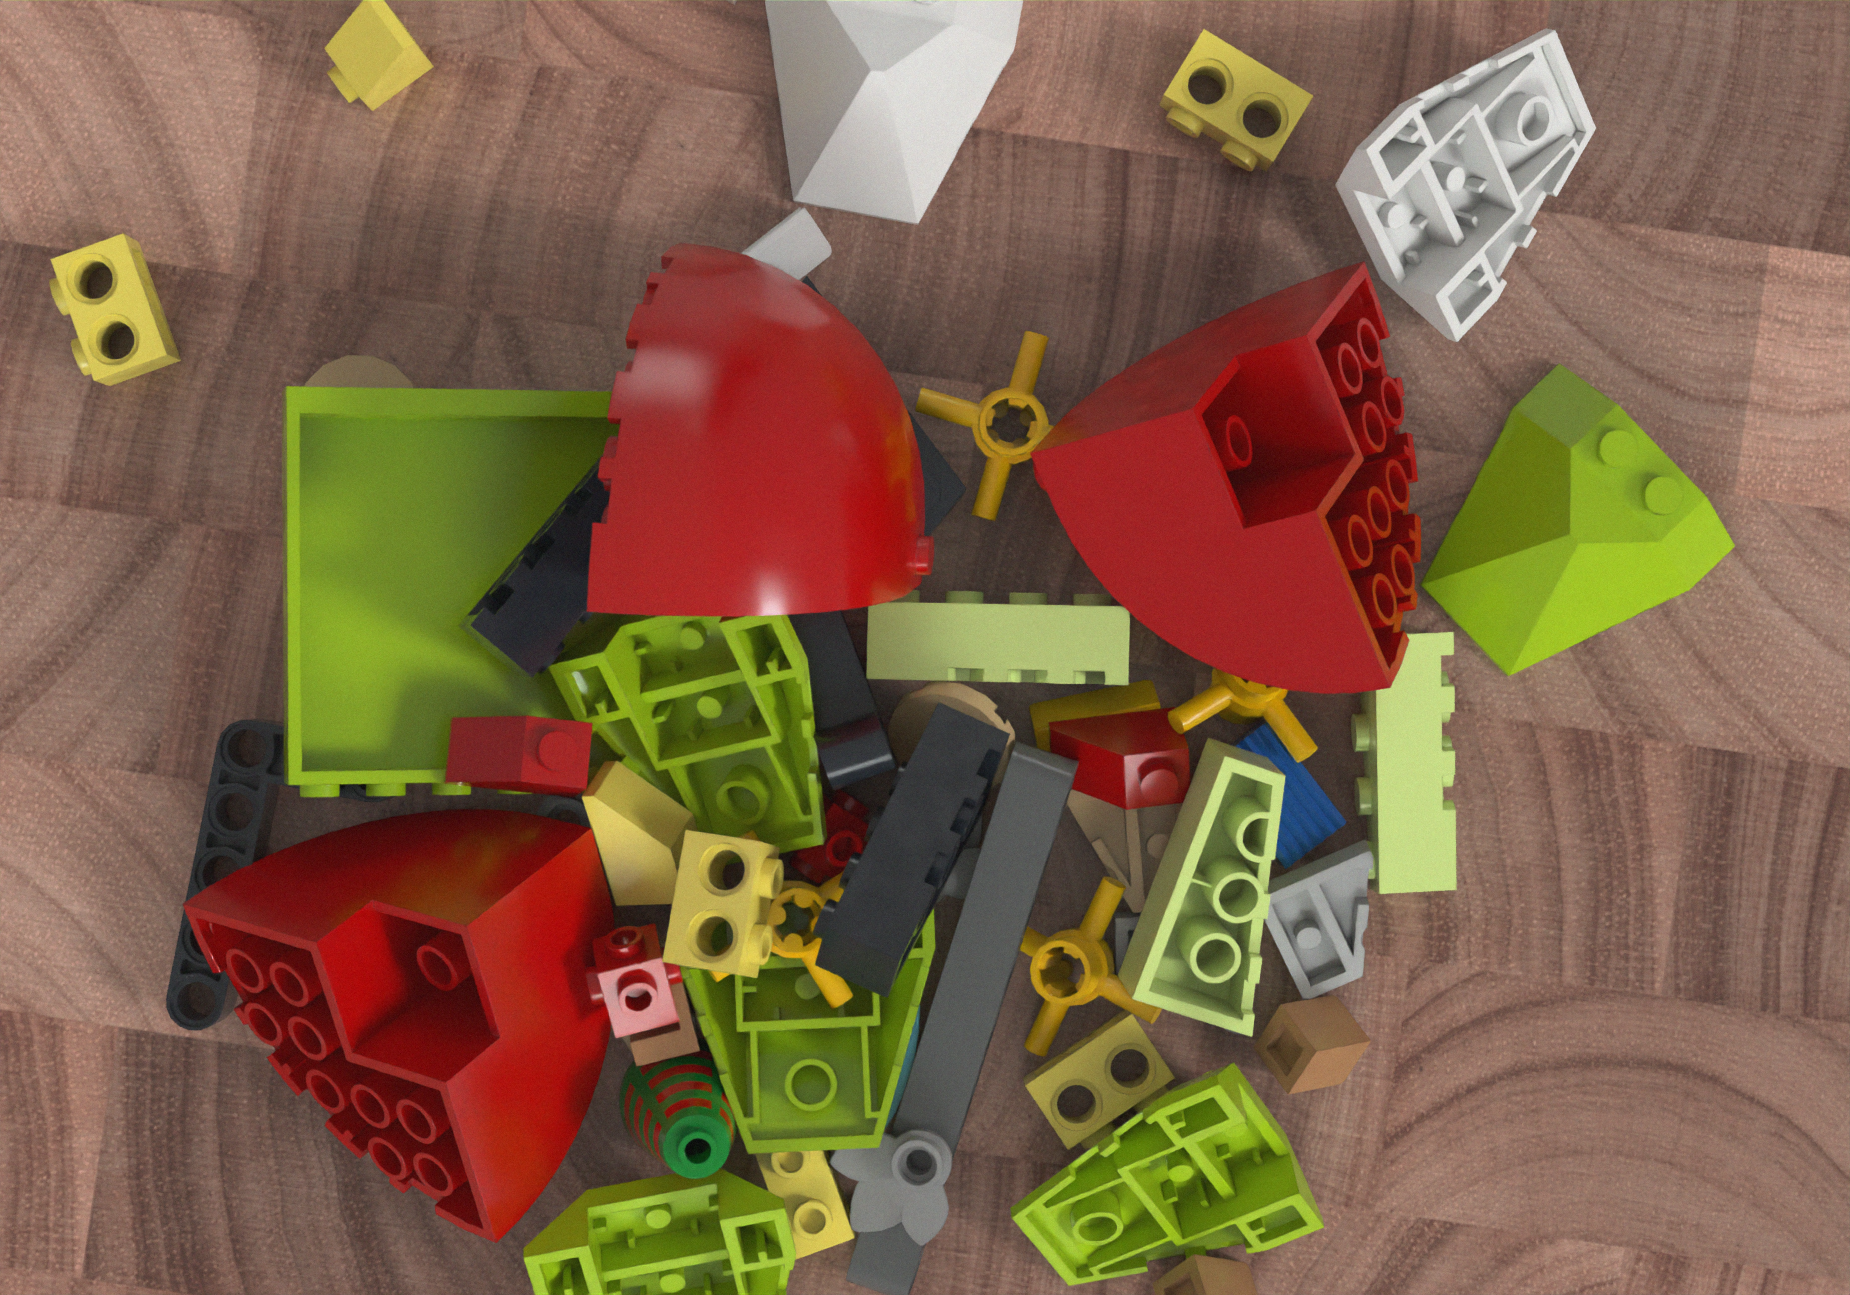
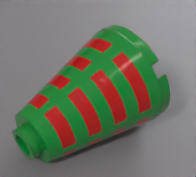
(679, 1112)

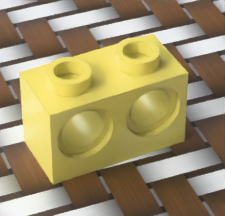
(1243, 86)
(129, 303)
(705, 902)
(1089, 1065)
(811, 1196)

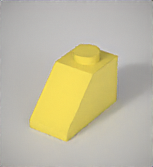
(374, 55)
(636, 835)

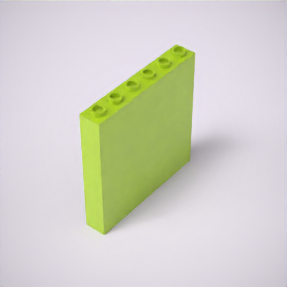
(390, 538)

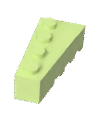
(999, 640)
(1406, 770)
(1211, 894)

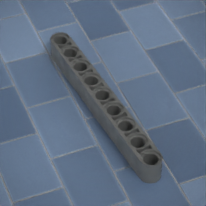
(973, 986)

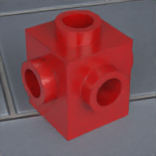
(845, 834)
(633, 980)

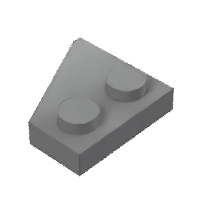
(1321, 919)

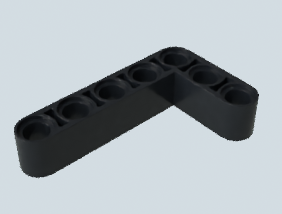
(845, 713)
(244, 845)

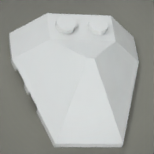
(883, 94)
(1462, 173)

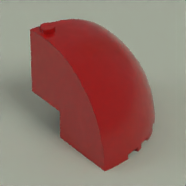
(753, 454)
(1254, 490)
(428, 994)

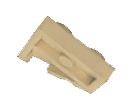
(1126, 840)

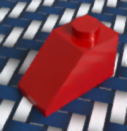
(519, 754)
(1126, 757)

